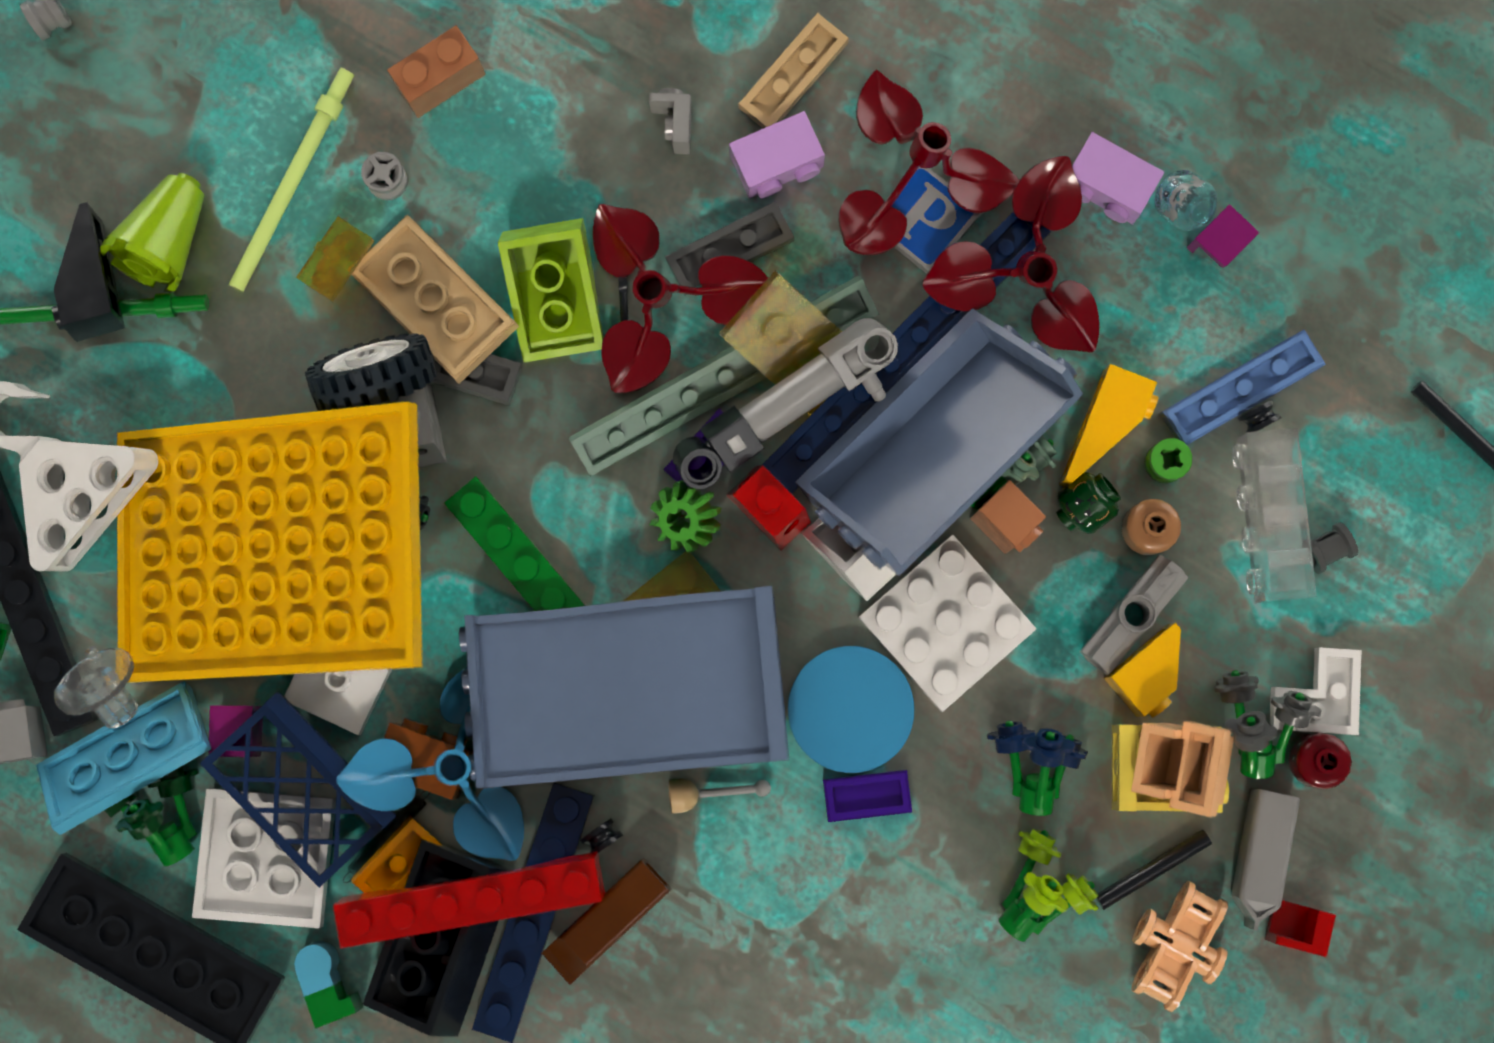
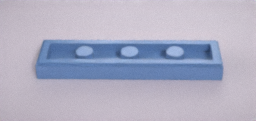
(1243, 388)

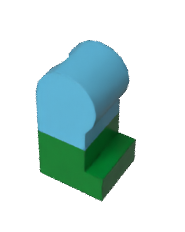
(322, 985)

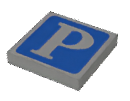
(931, 217)

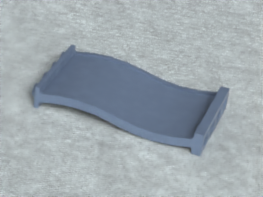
(624, 688)

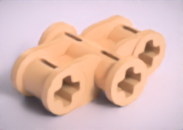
(1172, 959)

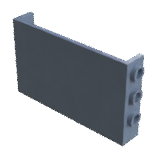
(938, 440)

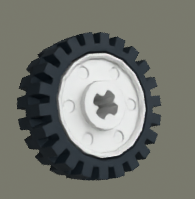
(372, 372)

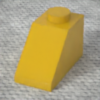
(1149, 673)

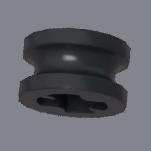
(1260, 417)
(601, 836)

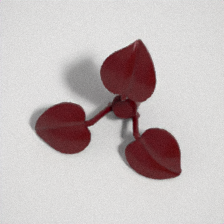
(892, 112)
(624, 241)
(964, 274)

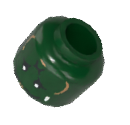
(1088, 503)

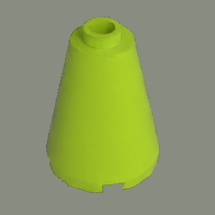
(158, 233)

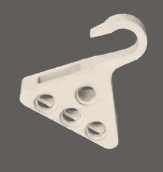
(62, 505)

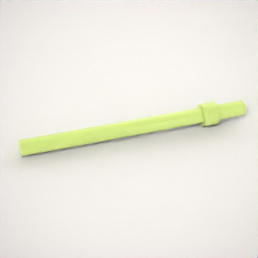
(327, 109)

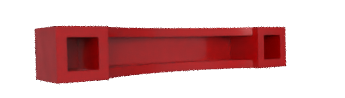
(469, 901)

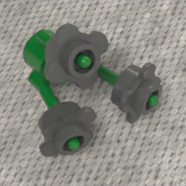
(1251, 730)

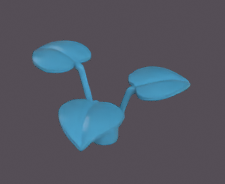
(383, 782)

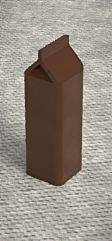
(606, 921)

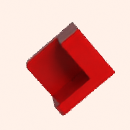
(1301, 928)

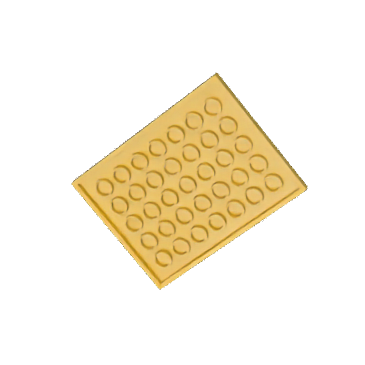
(274, 547)

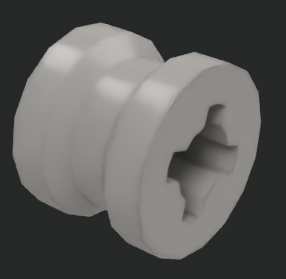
(45, 16)
(379, 168)

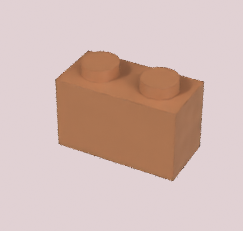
(436, 71)
(1009, 519)

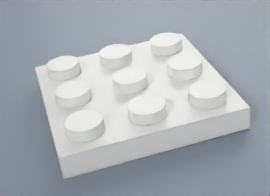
(947, 623)
(248, 875)

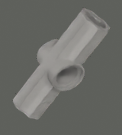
(1151, 594)

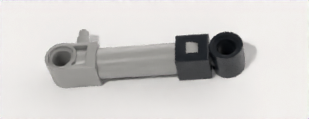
(739, 433)

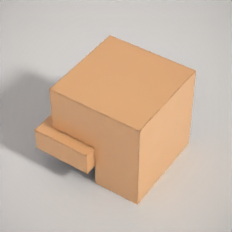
(1184, 765)

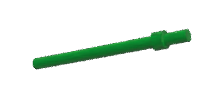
(163, 305)

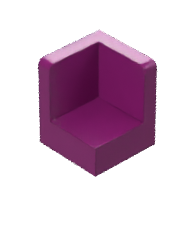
(1225, 236)
(227, 719)

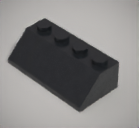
(433, 975)

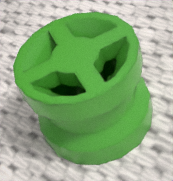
(1162, 467)

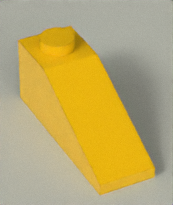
(1114, 411)

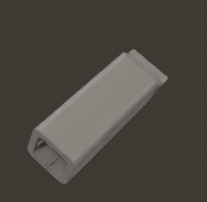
(1264, 854)

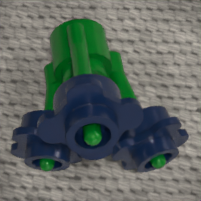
(1047, 750)

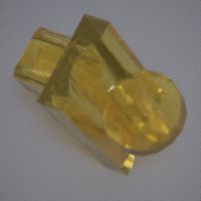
(335, 259)

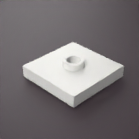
(339, 696)

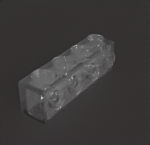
(1275, 516)

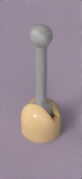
(685, 794)

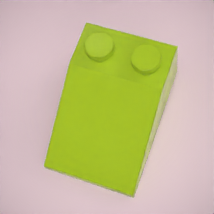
(552, 289)

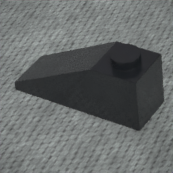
(86, 282)

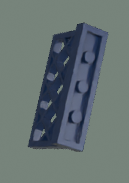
(322, 758)

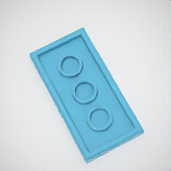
(122, 759)

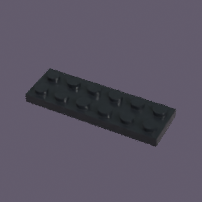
(150, 952)

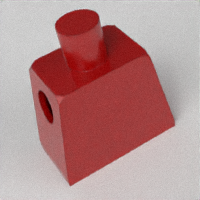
(770, 506)

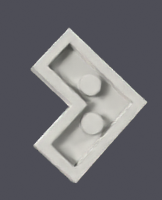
(1334, 692)

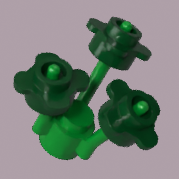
(144, 818)

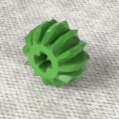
(673, 523)

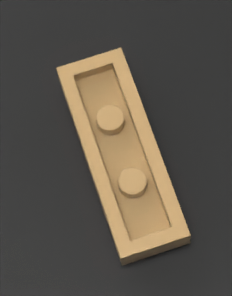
(793, 72)

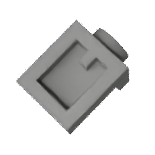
(676, 125)

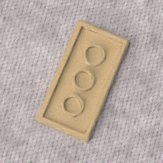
(434, 298)

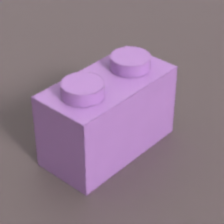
(777, 156)
(1115, 179)

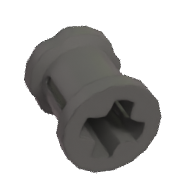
(1332, 547)

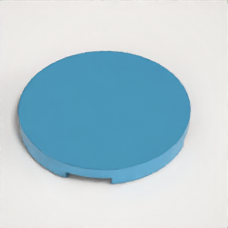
(851, 709)

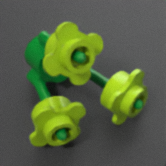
(1043, 893)

